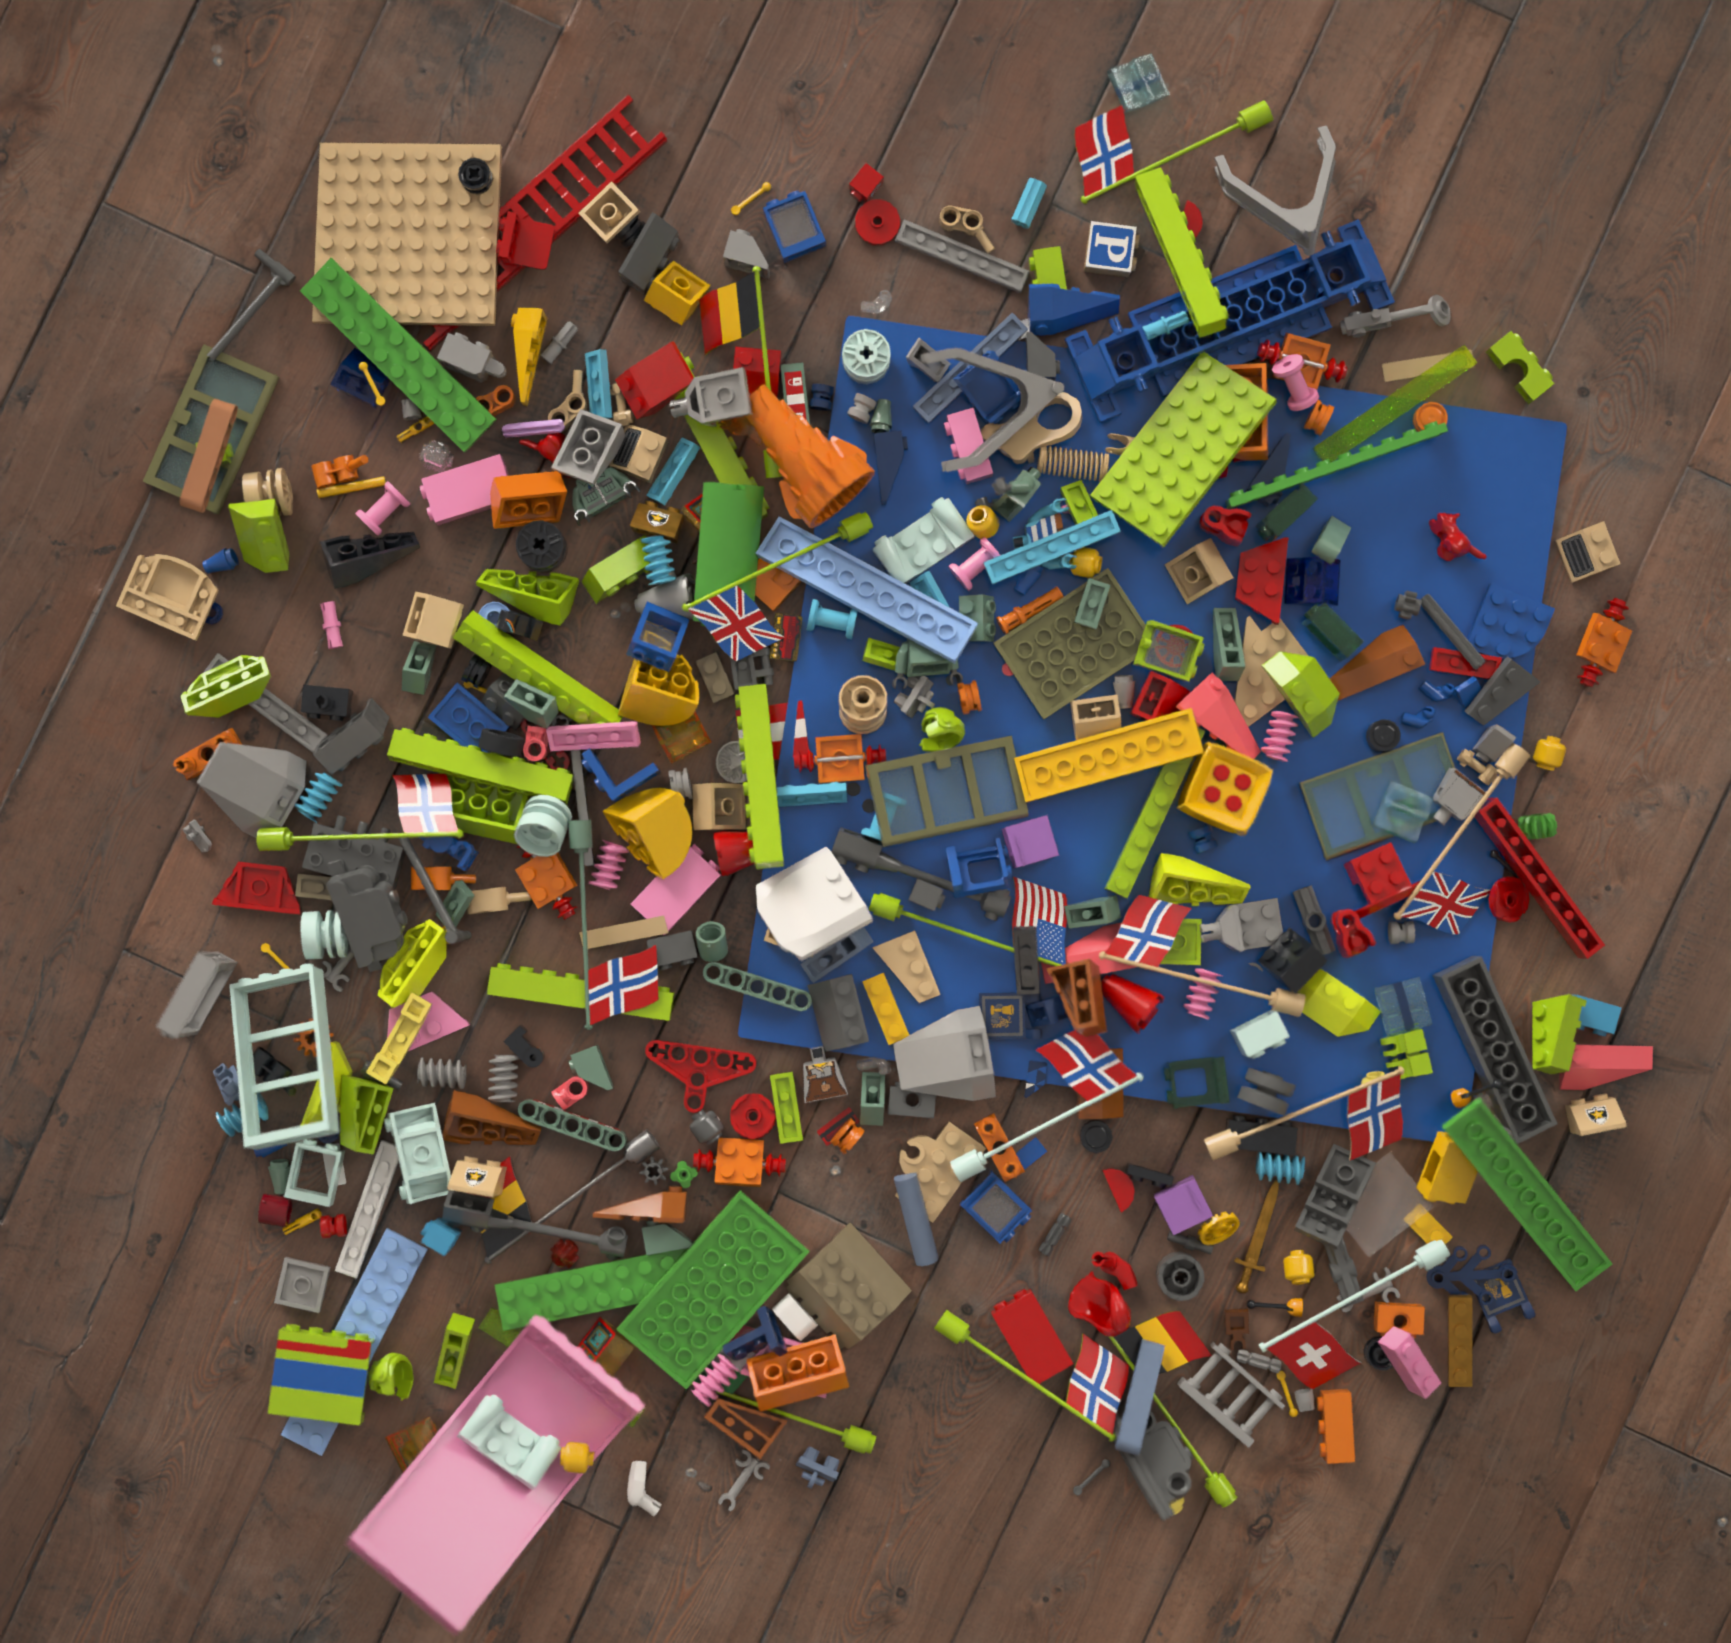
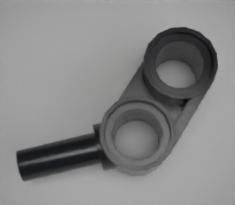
(271, 1069)

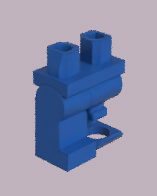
(450, 845)

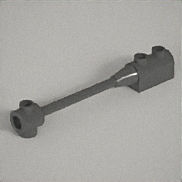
(868, 855)
(480, 1215)

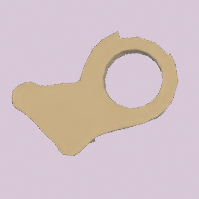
(1033, 435)

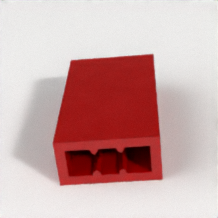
(1031, 1336)

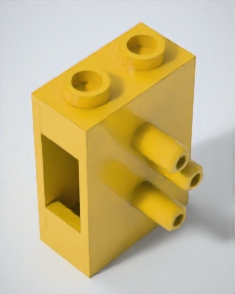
(1446, 1173)

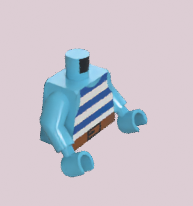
(1042, 524)

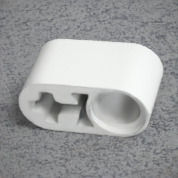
(794, 1317)

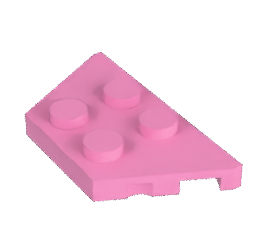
(438, 1023)

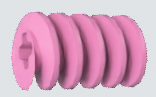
(1279, 735)
(609, 865)
(1202, 993)
(714, 1380)

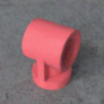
(539, 736)
(564, 1094)

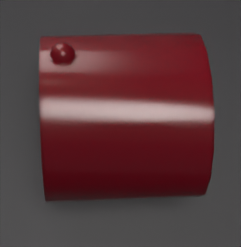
(275, 1210)

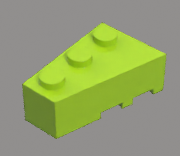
(1554, 1031)
(362, 1112)

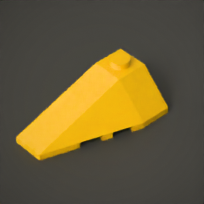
(528, 336)

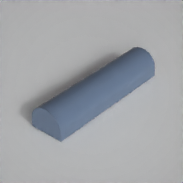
(916, 1219)

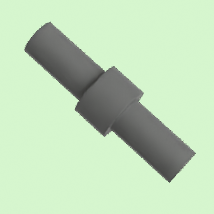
(1190, 1242)

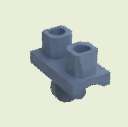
(227, 1082)
(826, 1471)

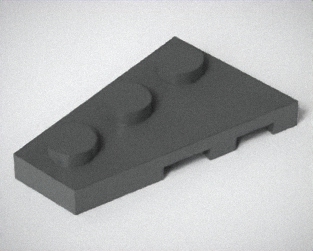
(1501, 691)

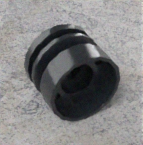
(541, 560)

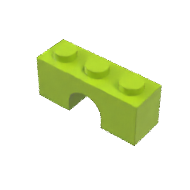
(1511, 350)

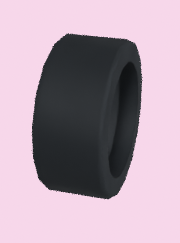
(501, 742)

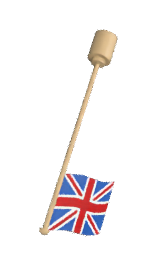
(1443, 899)

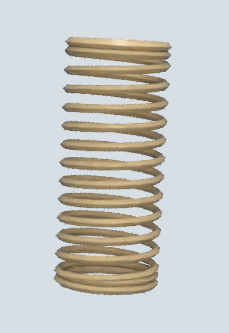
(1043, 458)

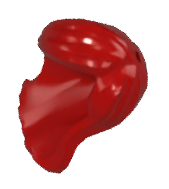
(1100, 1305)

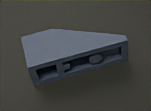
(836, 954)

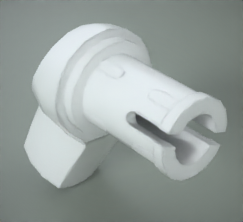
(636, 1489)

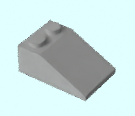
(589, 447)

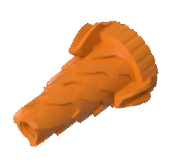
(817, 472)

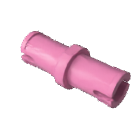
(331, 625)

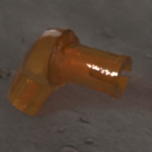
(741, 427)

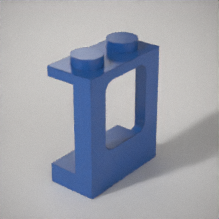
(959, 873)

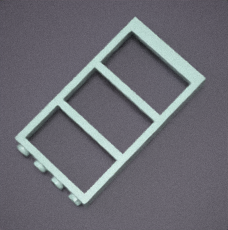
(245, 1063)

